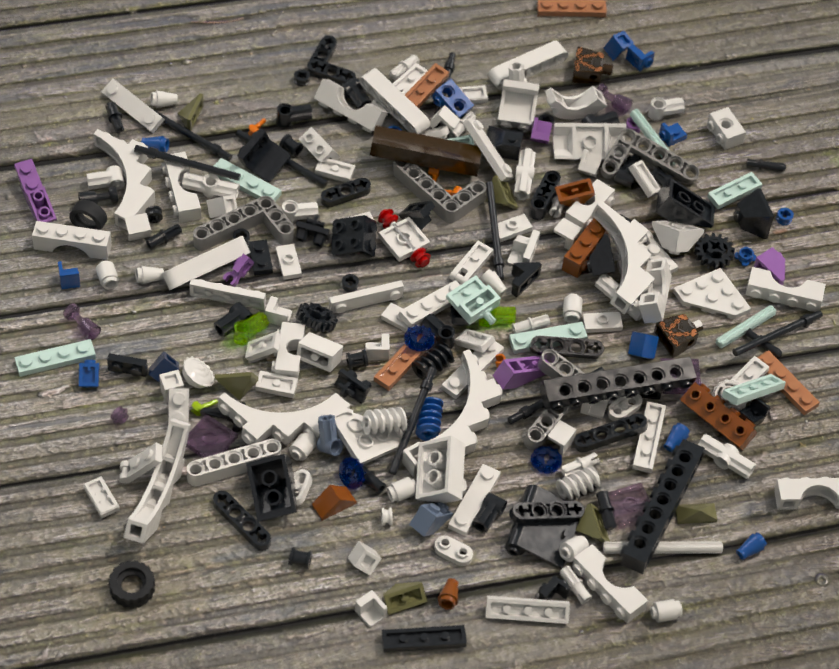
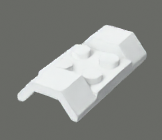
(573, 138)

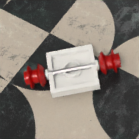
(404, 238)

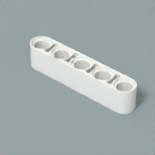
(534, 62)
(394, 101)
(205, 262)
(223, 462)

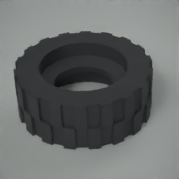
(132, 568)

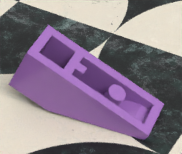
(517, 371)

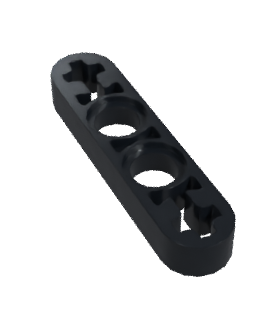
(566, 346)
(612, 435)
(547, 514)
(239, 522)

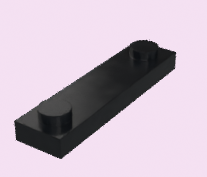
(424, 638)

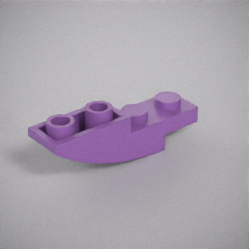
(34, 191)

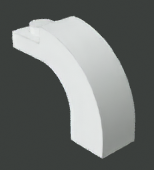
(576, 106)

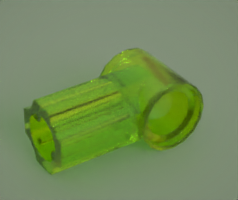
(502, 315)
(247, 328)

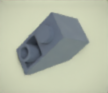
(430, 518)

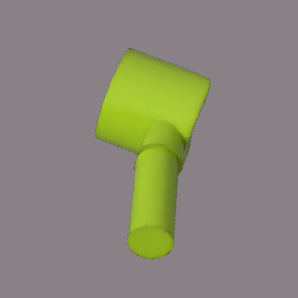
(197, 407)

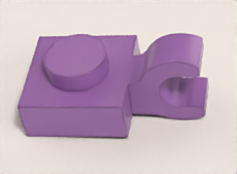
(240, 269)

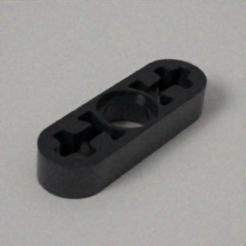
(339, 198)

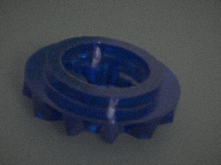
(426, 341)
(553, 464)
(345, 470)

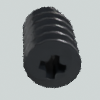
(436, 357)

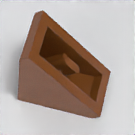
(576, 191)
(332, 501)

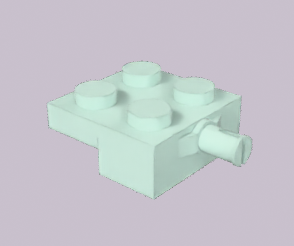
(474, 300)

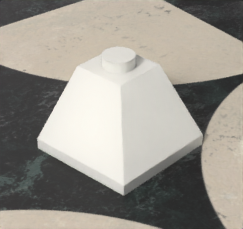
(676, 236)

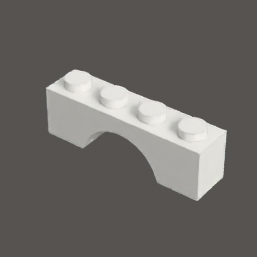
(332, 95)
(186, 204)
(93, 242)
(763, 286)
(654, 302)
(791, 491)
(625, 602)

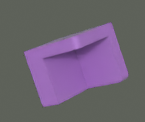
(541, 131)

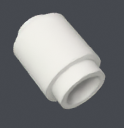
(107, 275)
(572, 308)
(302, 446)
(401, 489)
(573, 547)
(666, 610)

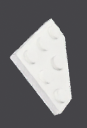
(713, 294)
(360, 445)

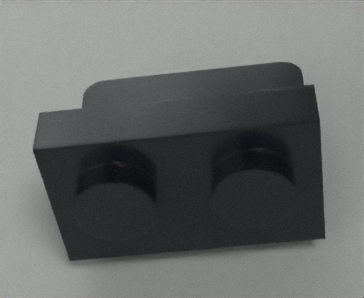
(263, 156)
(354, 236)

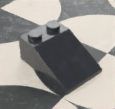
(684, 206)
(272, 487)

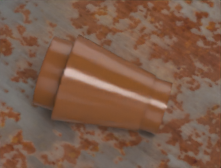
(449, 594)

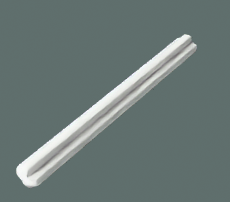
(670, 547)

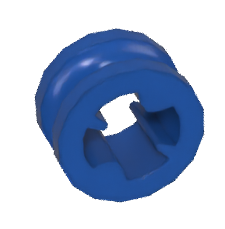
(782, 220)

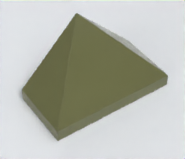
(191, 112)
(503, 194)
(237, 383)
(696, 513)
(592, 524)
(404, 596)

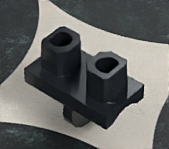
(314, 228)
(351, 386)

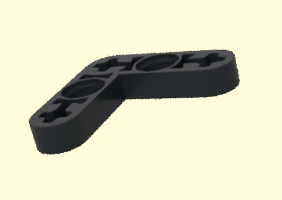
(323, 63)

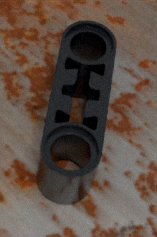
(540, 204)

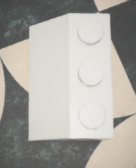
(440, 470)

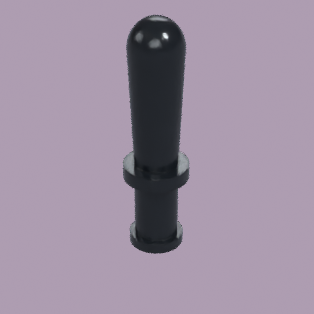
(776, 166)
(767, 346)

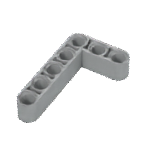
(648, 156)
(426, 189)
(245, 217)
(549, 416)

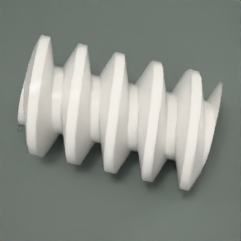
(383, 419)
(578, 483)

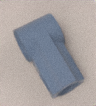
(328, 440)

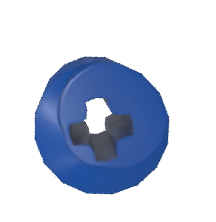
(429, 419)

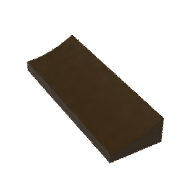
(426, 151)

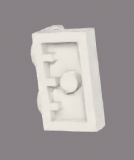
(318, 146)

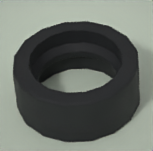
(92, 210)

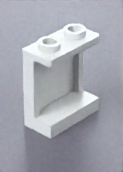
(518, 105)

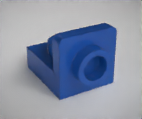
(638, 58)
(672, 134)
(89, 373)

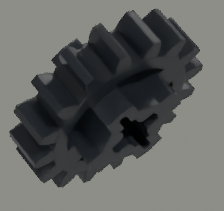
(712, 251)
(317, 317)

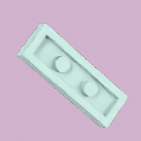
(734, 190)

